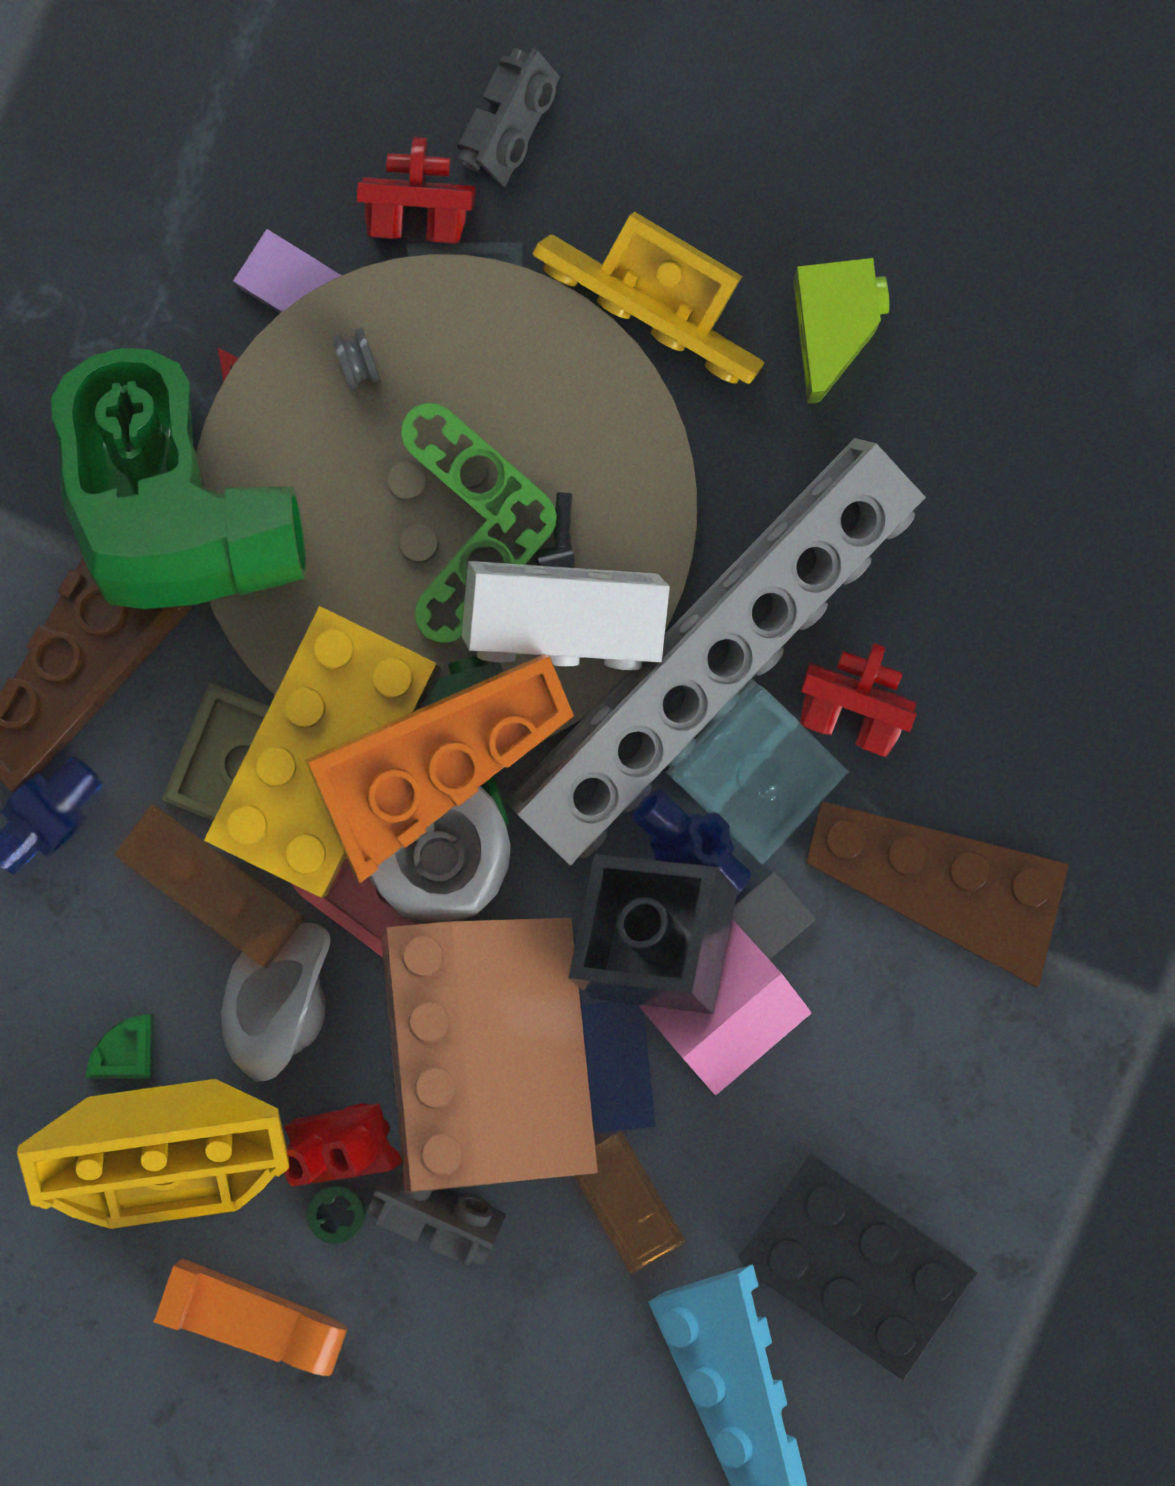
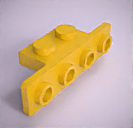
(662, 285)

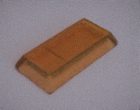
(629, 1205)

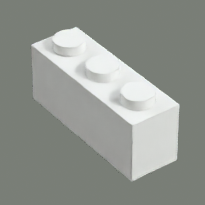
(564, 614)

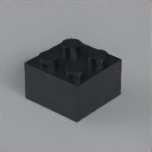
(653, 933)

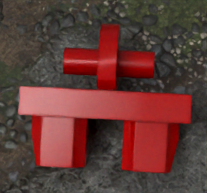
(387, 197)
(883, 711)
(339, 1145)

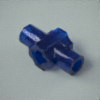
(45, 813)
(689, 838)

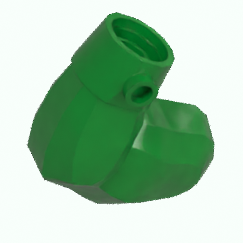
(141, 495)

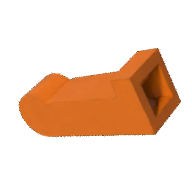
(249, 1318)

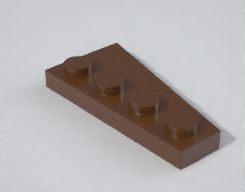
(72, 672)
(963, 889)

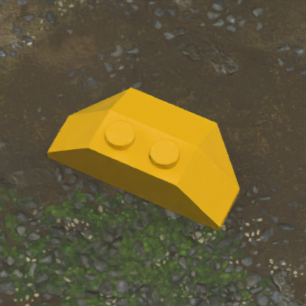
(155, 1154)

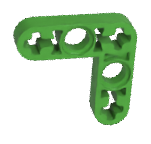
(493, 505)

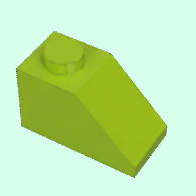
(836, 318)

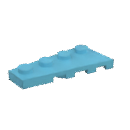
(728, 1376)

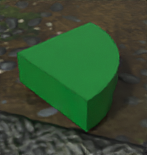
(124, 1050)

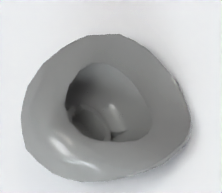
(450, 867)
(275, 1008)

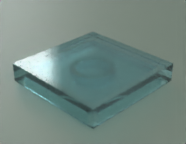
(760, 773)

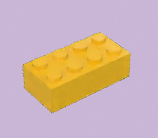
(332, 692)

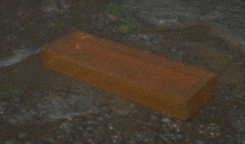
(209, 886)

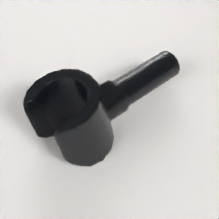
(562, 553)

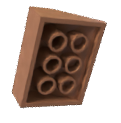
(487, 1053)

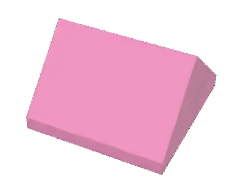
(750, 1016)

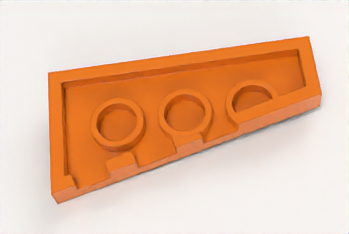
(418, 767)

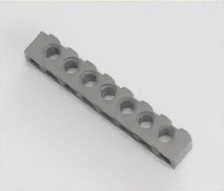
(724, 611)

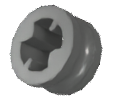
(356, 359)

